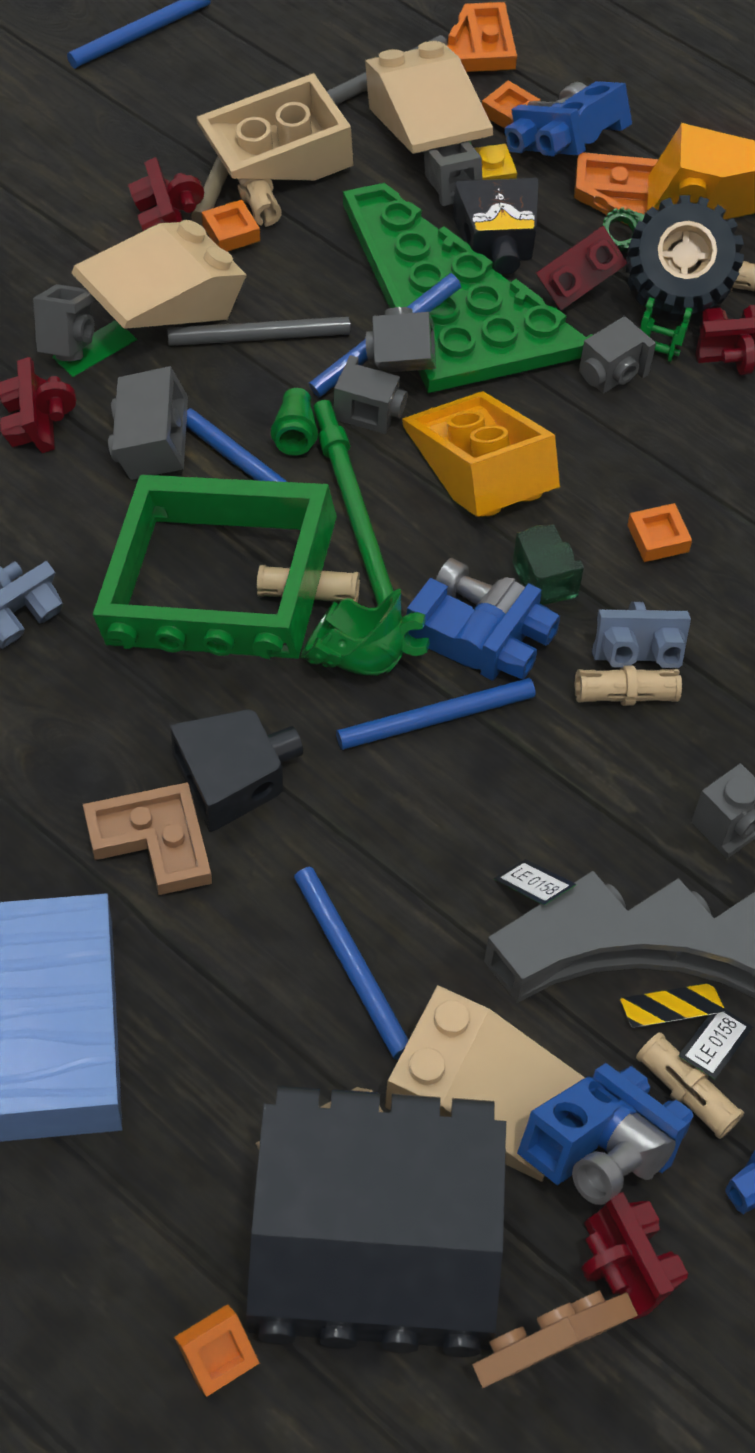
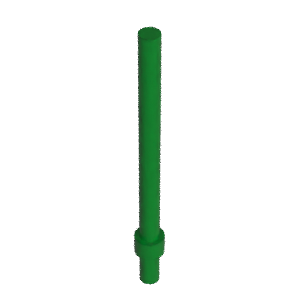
(336, 447)

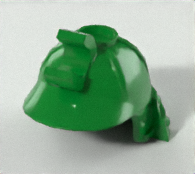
(365, 638)

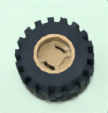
(684, 257)

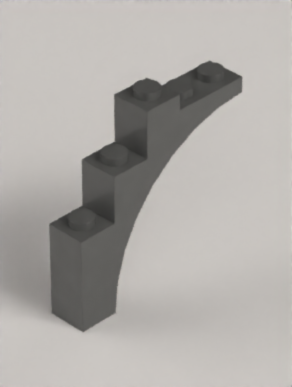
(594, 932)

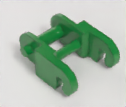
(678, 335)

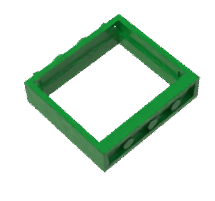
(226, 503)

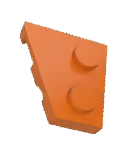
(484, 38)
(613, 182)

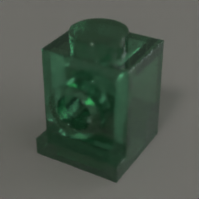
(547, 564)

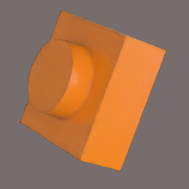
(502, 100)
(231, 226)
(659, 532)
(217, 1350)

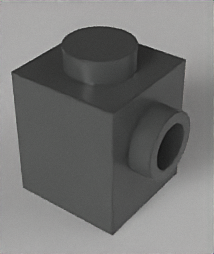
(402, 341)

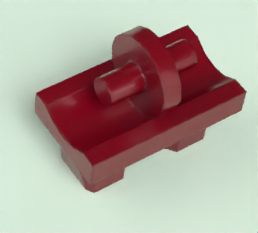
(171, 196)
(581, 268)
(728, 339)
(39, 405)
(626, 1257)

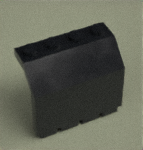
(377, 1222)

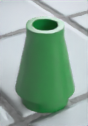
(295, 425)

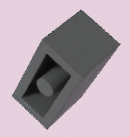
(149, 423)

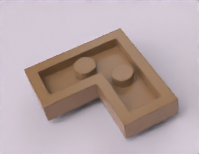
(155, 821)
(559, 1331)

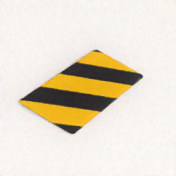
(672, 1005)

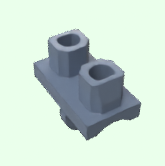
(32, 590)
(641, 636)

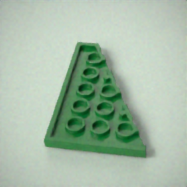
(483, 327)

